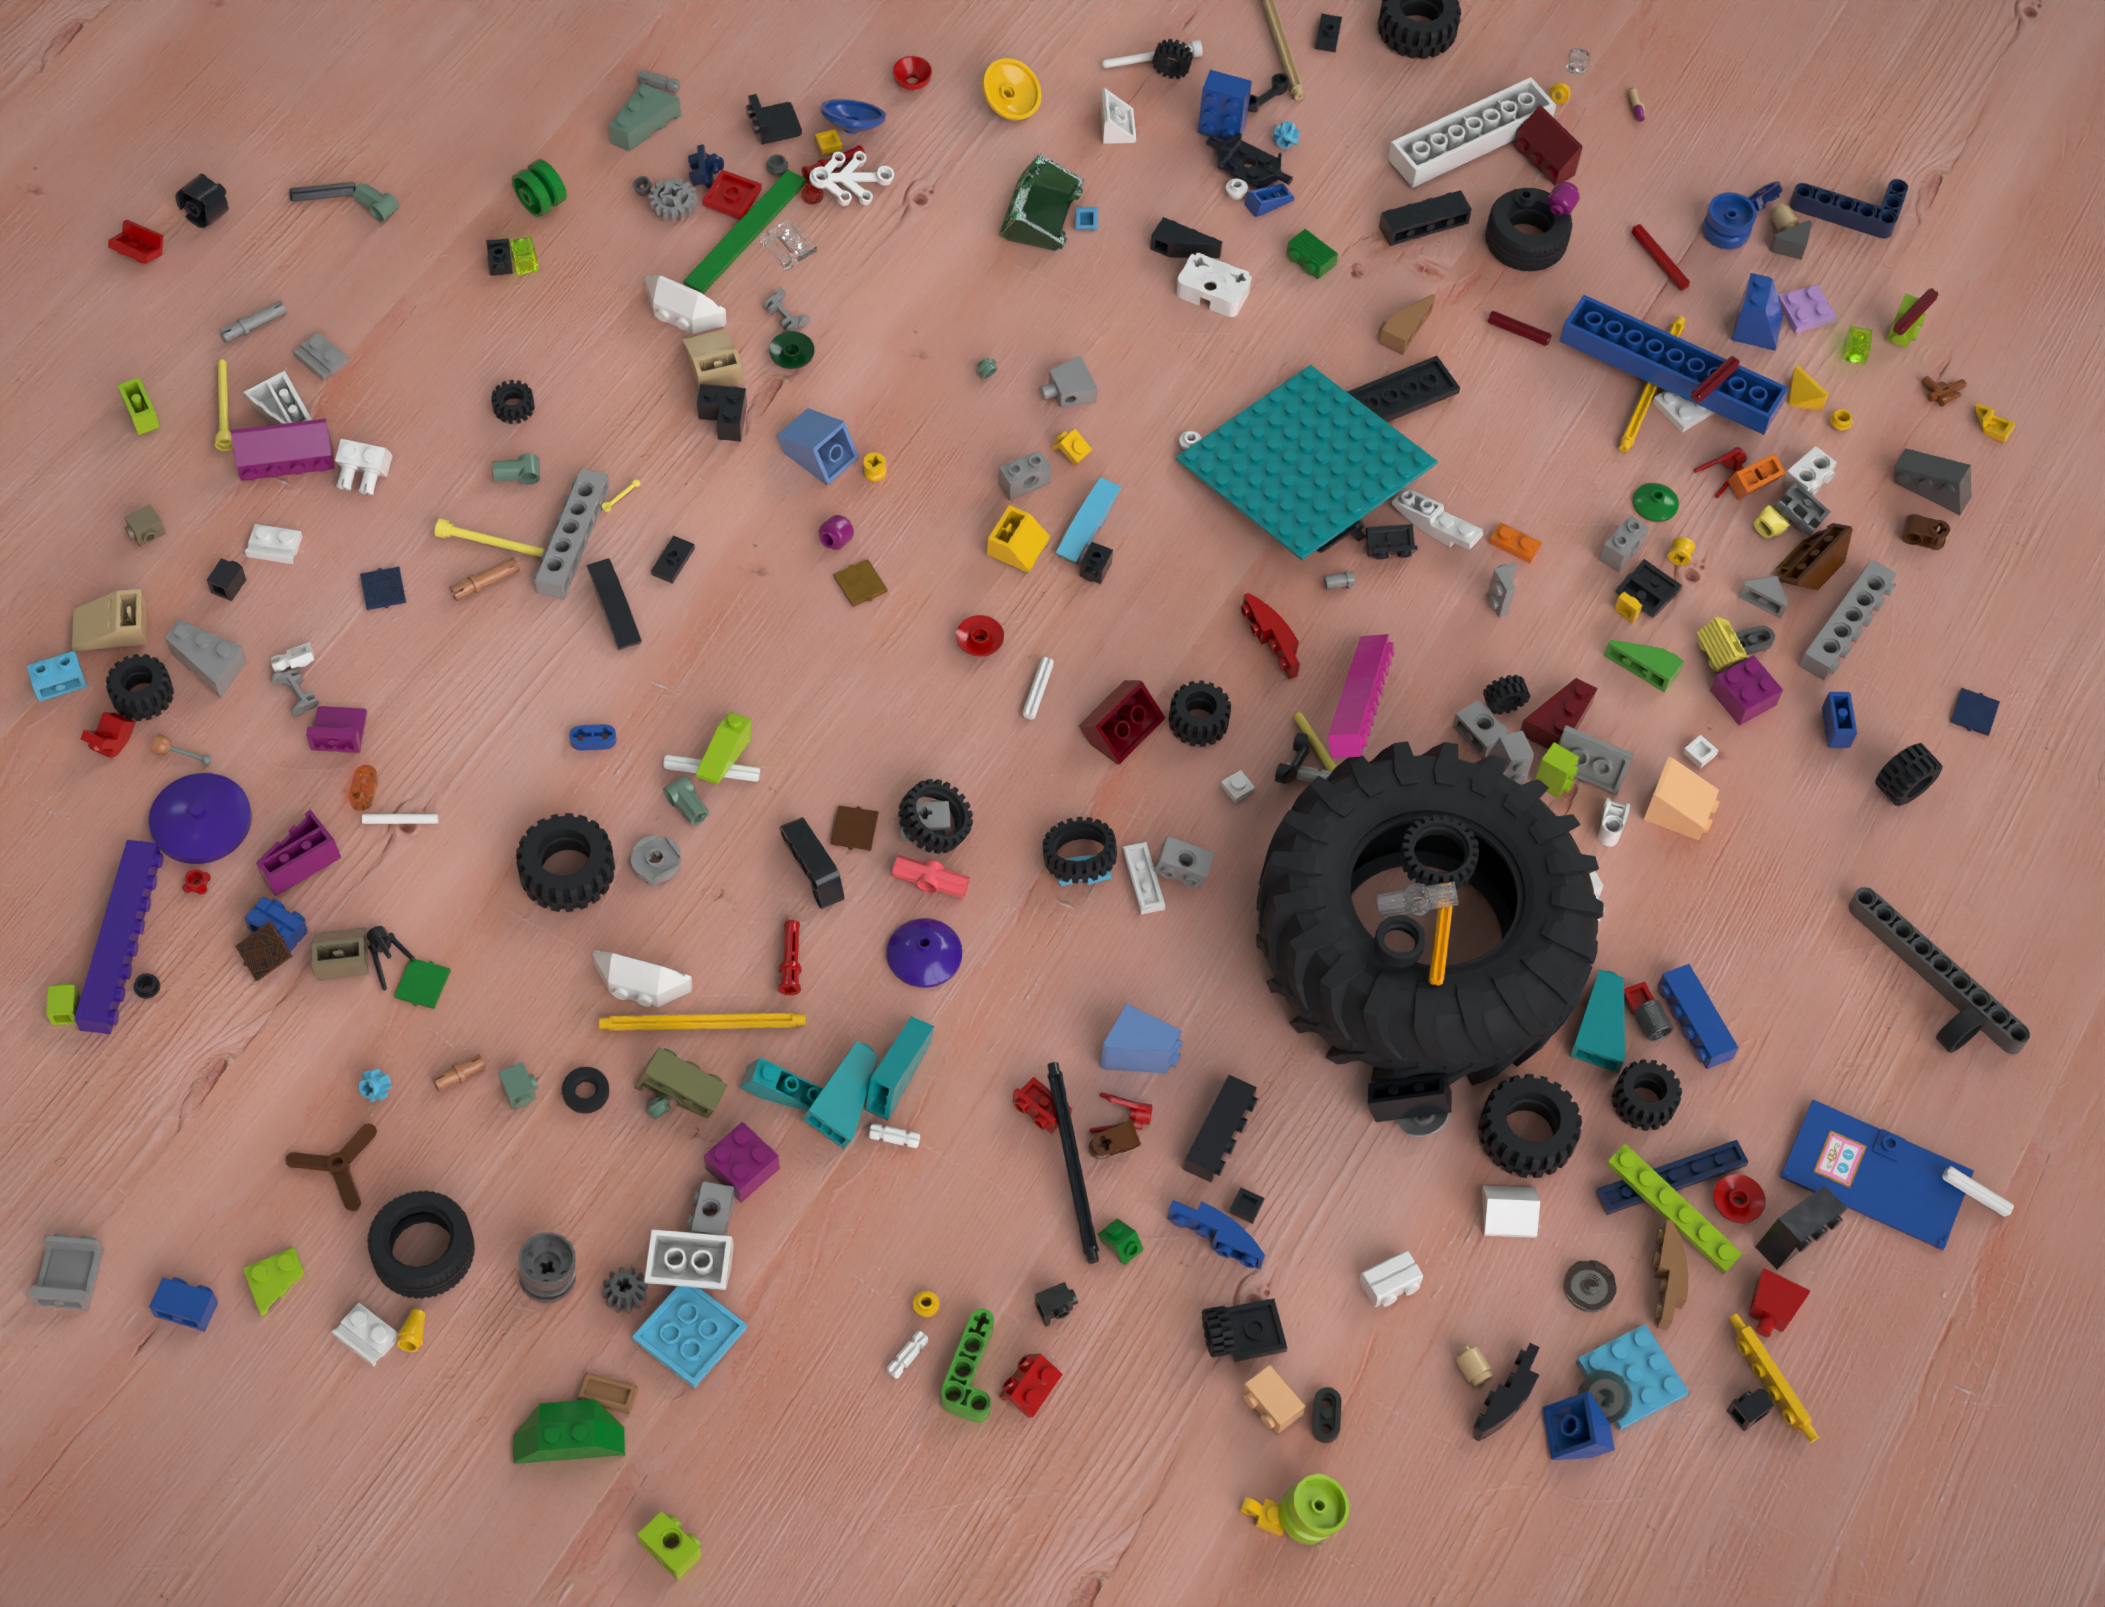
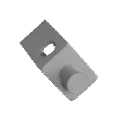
(1070, 384)

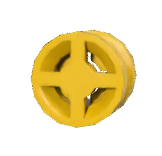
(877, 472)
(1681, 551)

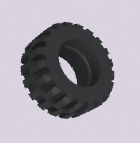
(1416, 37)
(563, 834)
(1538, 1097)

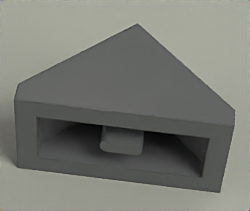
(1792, 241)

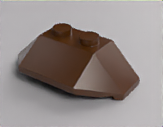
(1816, 557)

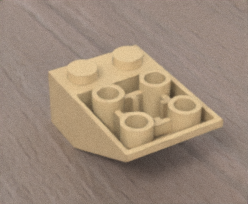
(714, 359)
(111, 621)

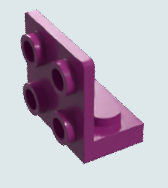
(337, 729)

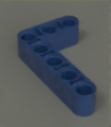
(1849, 211)

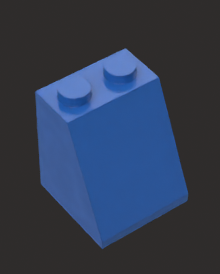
(1759, 314)

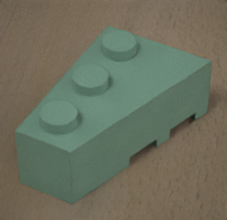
(642, 115)

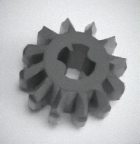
(628, 1298)

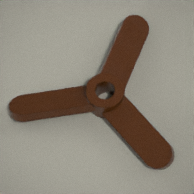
(342, 1173)

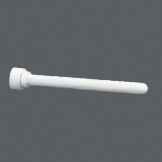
(1195, 45)

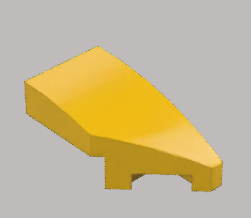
(1992, 425)

